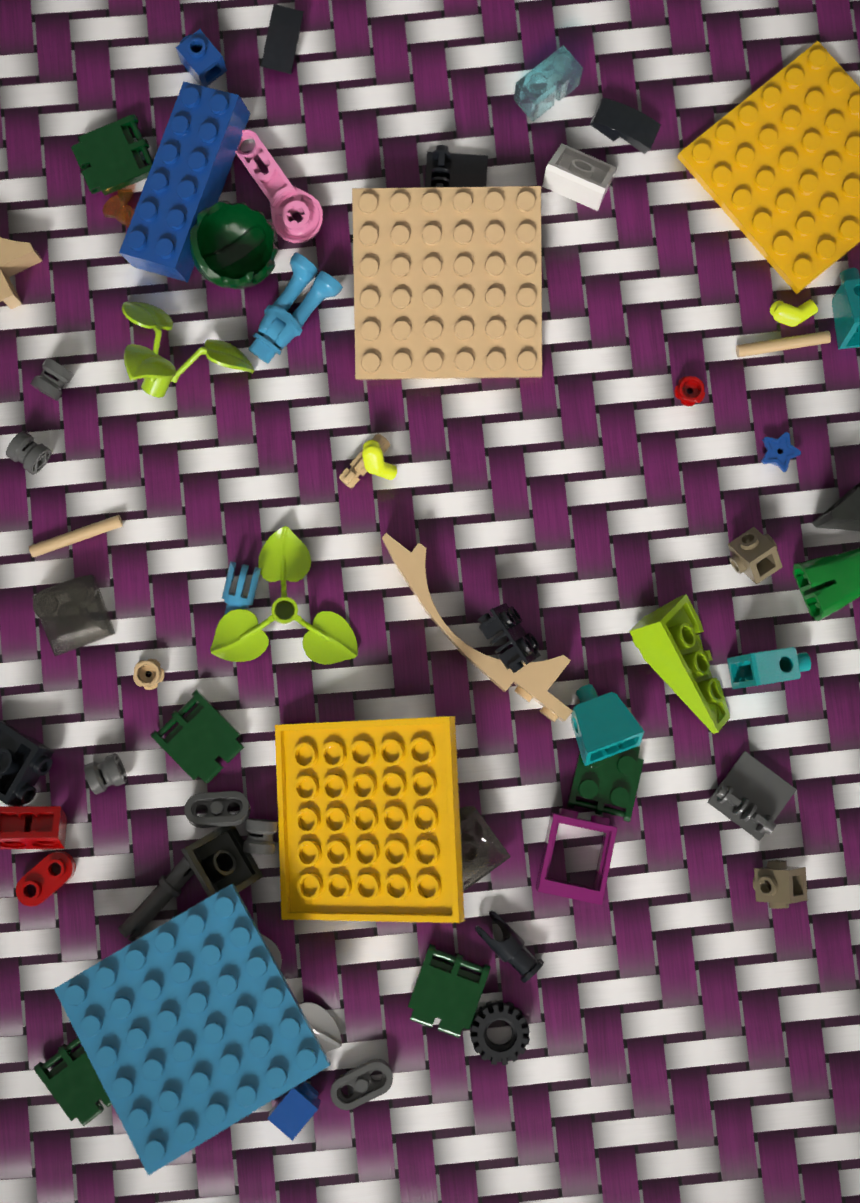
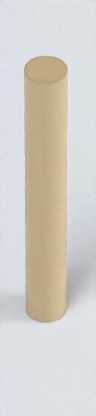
(783, 344)
(75, 536)

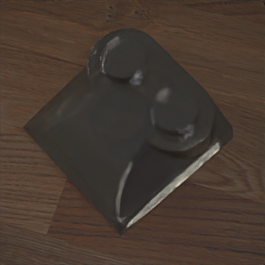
(73, 614)
(479, 847)

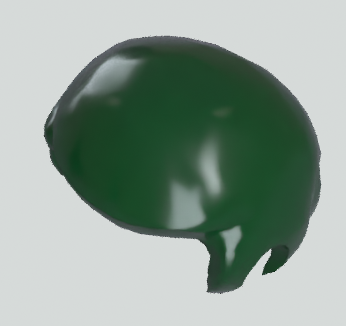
(233, 245)

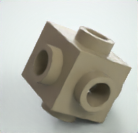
(754, 555)
(780, 884)

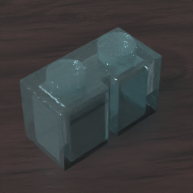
(537, 90)

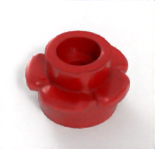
(693, 383)

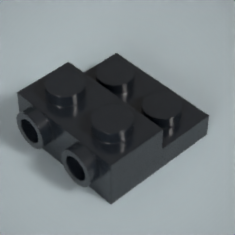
(21, 765)

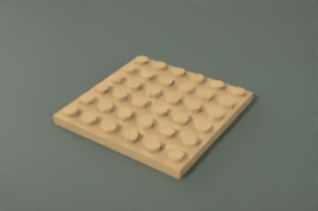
(447, 282)

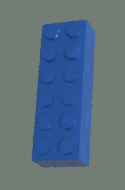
(184, 179)

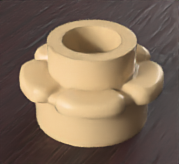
(142, 668)

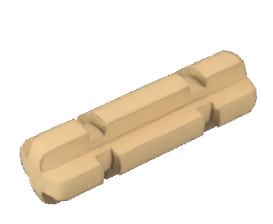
(350, 476)

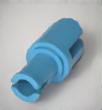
(237, 599)

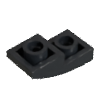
(282, 39)
(623, 121)

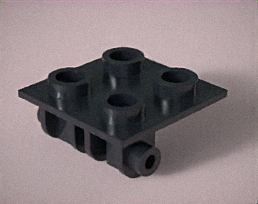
(455, 170)
(524, 645)

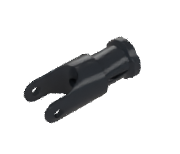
(512, 949)

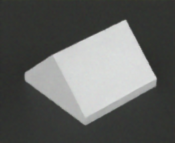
(578, 176)

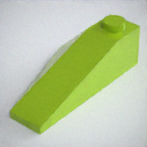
(674, 650)

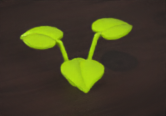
(158, 371)
(239, 634)

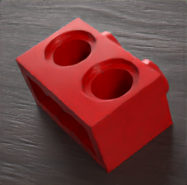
(32, 827)

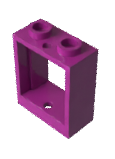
(568, 889)

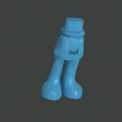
(279, 325)

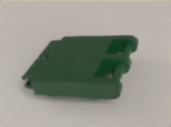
(113, 156)
(199, 739)
(608, 782)
(447, 992)
(74, 1083)

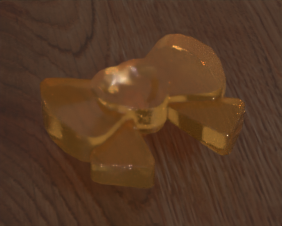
(117, 207)

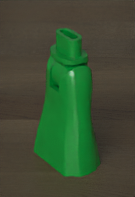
(829, 582)

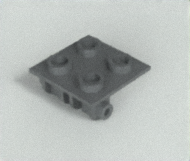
(752, 796)

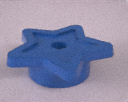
(781, 460)

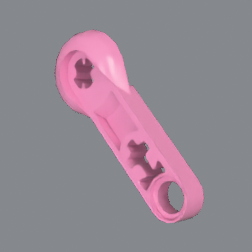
(283, 196)

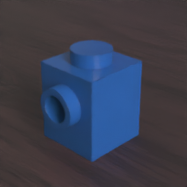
(201, 58)
(295, 1109)

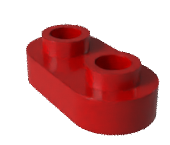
(45, 879)

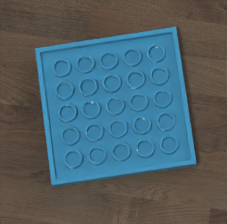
(191, 1028)

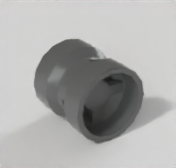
(48, 385)
(29, 453)
(105, 774)
(260, 843)

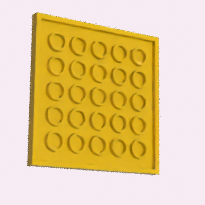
(789, 166)
(369, 821)

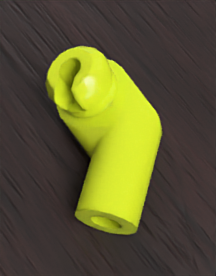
(792, 315)
(374, 461)

